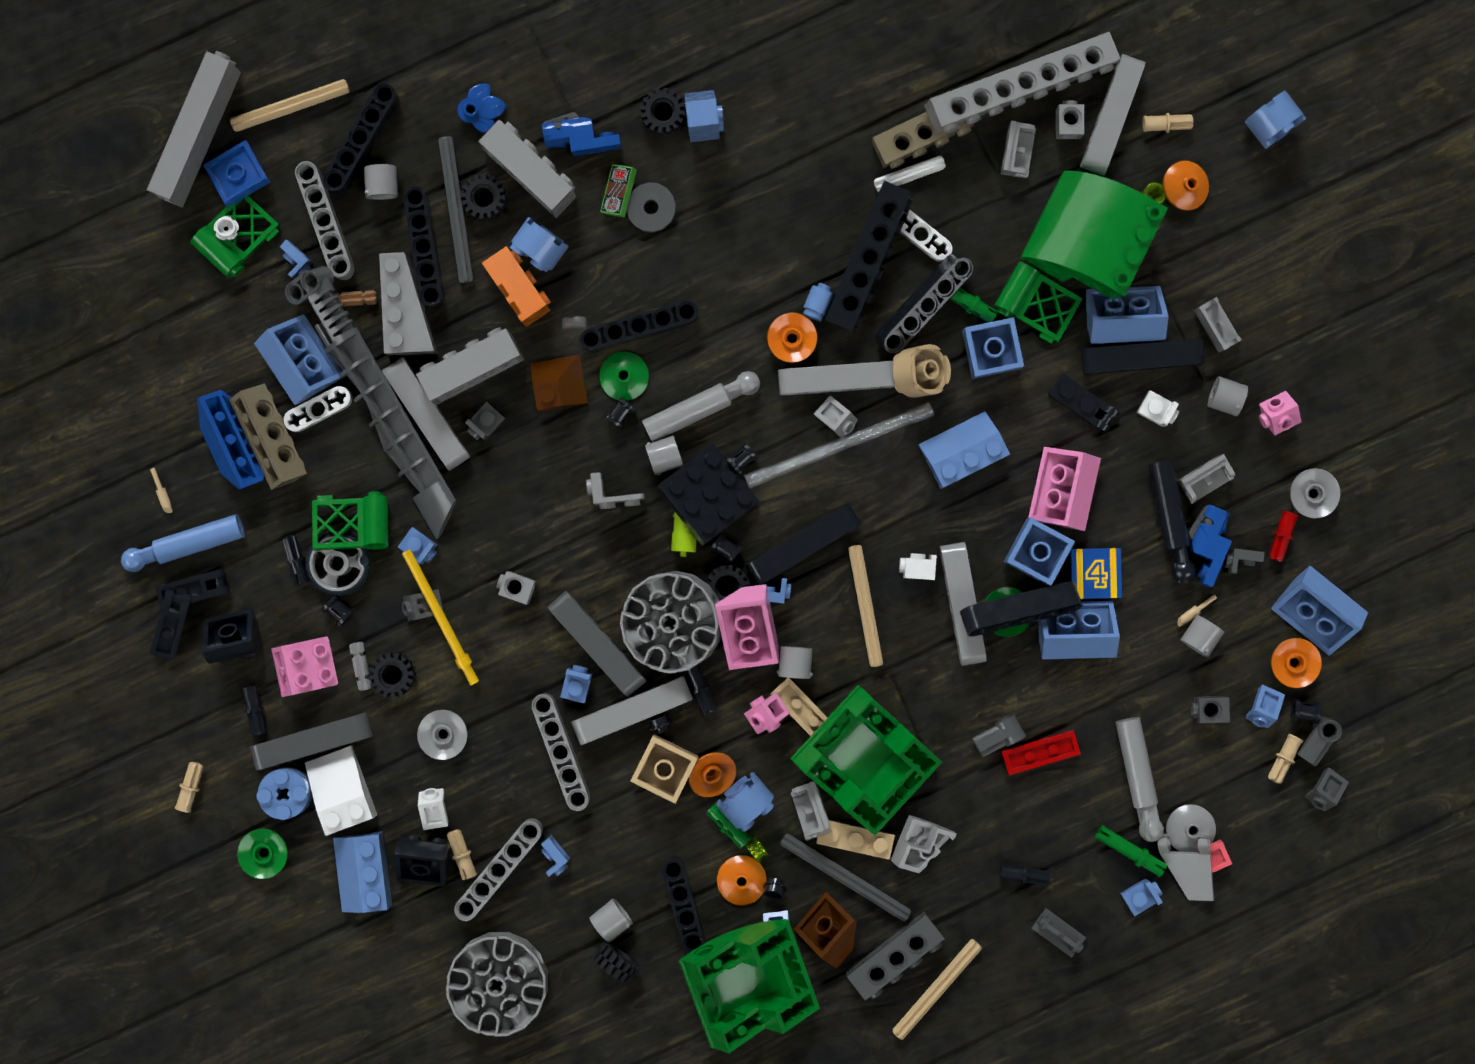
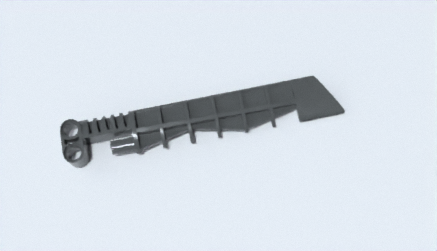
(391, 422)

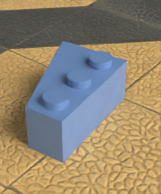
(703, 116)

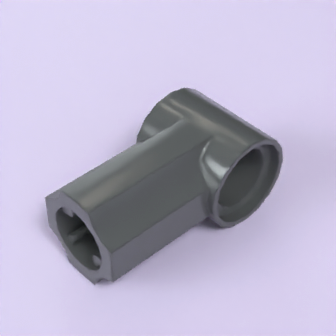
(1005, 732)
(1318, 743)

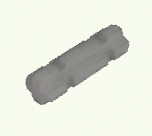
(360, 666)

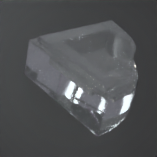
(575, 323)

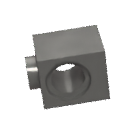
(1221, 712)

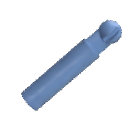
(185, 543)

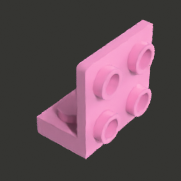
(304, 666)

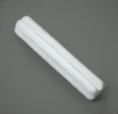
(912, 172)

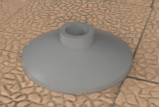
(1326, 488)
(429, 736)
(1180, 822)

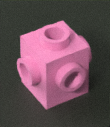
(1279, 413)
(766, 713)

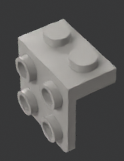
(596, 488)

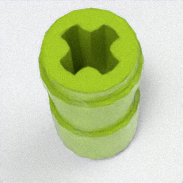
(682, 537)

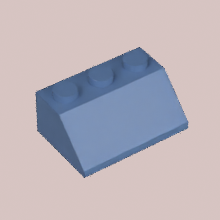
(1131, 318)
(298, 359)
(964, 449)
(1320, 611)
(1081, 634)
(362, 872)

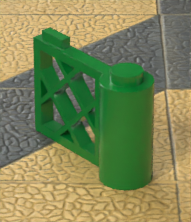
(226, 254)
(1019, 293)
(371, 517)

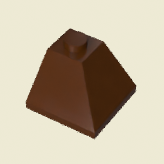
(558, 383)
(828, 930)

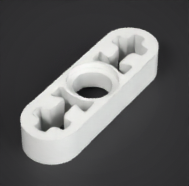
(921, 244)
(331, 394)

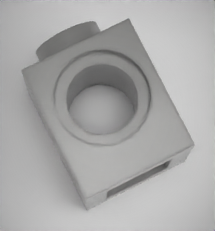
(1067, 131)
(527, 587)

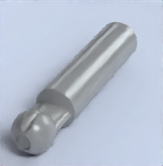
(699, 406)
(1140, 777)

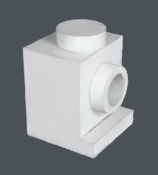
(918, 567)

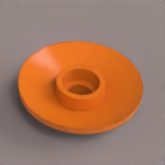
(1177, 188)
(792, 324)
(1308, 662)
(717, 780)
(739, 867)

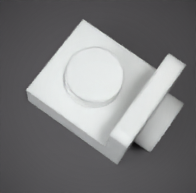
(1158, 409)
(432, 808)

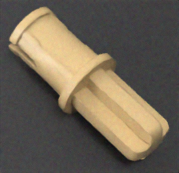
(1167, 122)
(1285, 758)
(189, 787)
(461, 854)

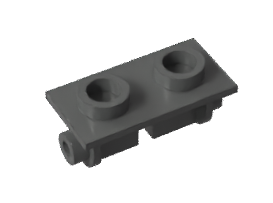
(1059, 933)

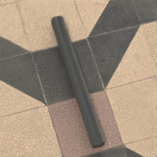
(455, 209)
(845, 877)

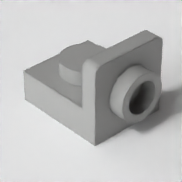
(836, 417)

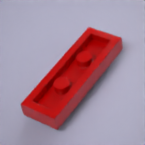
(1040, 752)

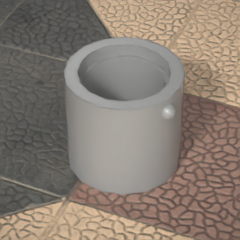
(381, 181)
(1227, 396)
(664, 455)
(1202, 636)
(795, 662)
(611, 920)

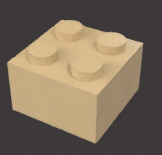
(664, 768)

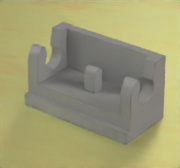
(1018, 149)
(1217, 325)
(1206, 478)
(811, 810)

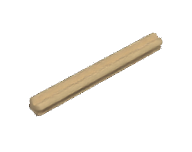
(289, 105)
(865, 606)
(937, 988)

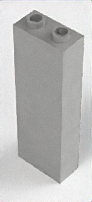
(194, 128)

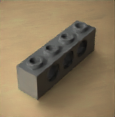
(880, 957)

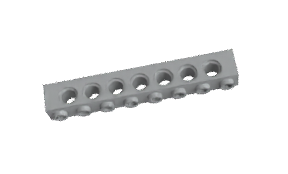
(1099, 48)

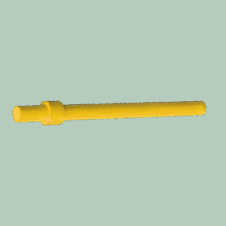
(462, 660)

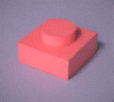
(1219, 856)

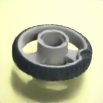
(329, 582)

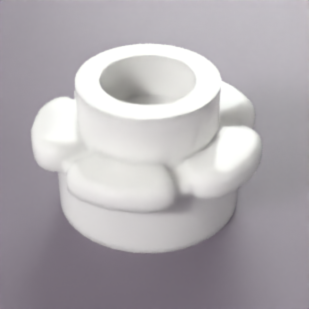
(224, 222)

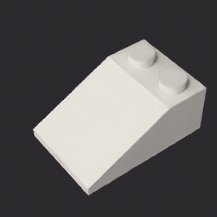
(339, 790)

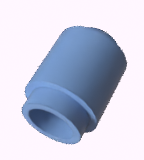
(818, 302)

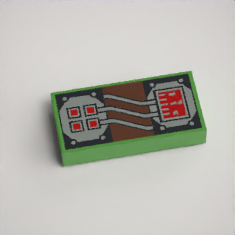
(618, 190)

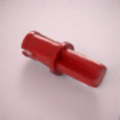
(1283, 536)

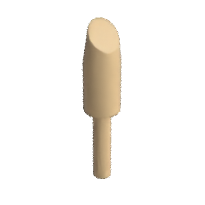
(161, 493)
(1191, 613)

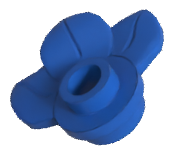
(484, 106)

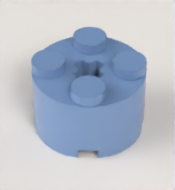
(1275, 119)
(539, 244)
(271, 792)
(746, 801)

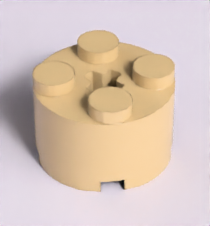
(921, 371)

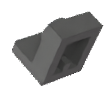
(484, 422)
(1246, 557)
(416, 606)
(1327, 790)

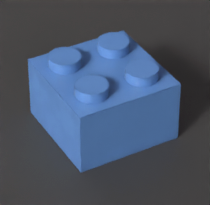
(992, 348)
(1039, 551)

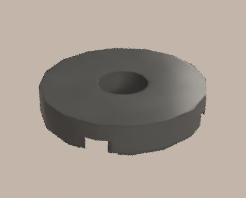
(651, 222)

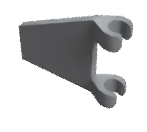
(1190, 869)

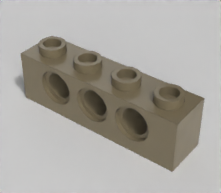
(891, 156)
(266, 449)

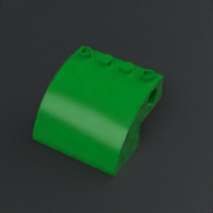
(1094, 232)
(866, 760)
(749, 983)

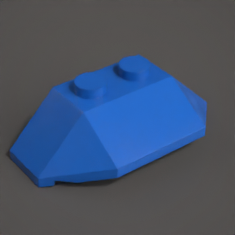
(227, 440)

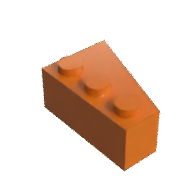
(517, 286)

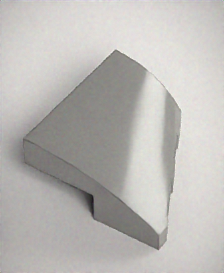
(919, 843)

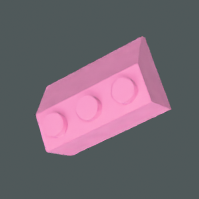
(1064, 488)
(748, 628)

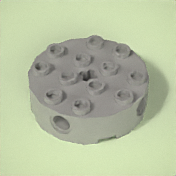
(666, 598)
(491, 1008)

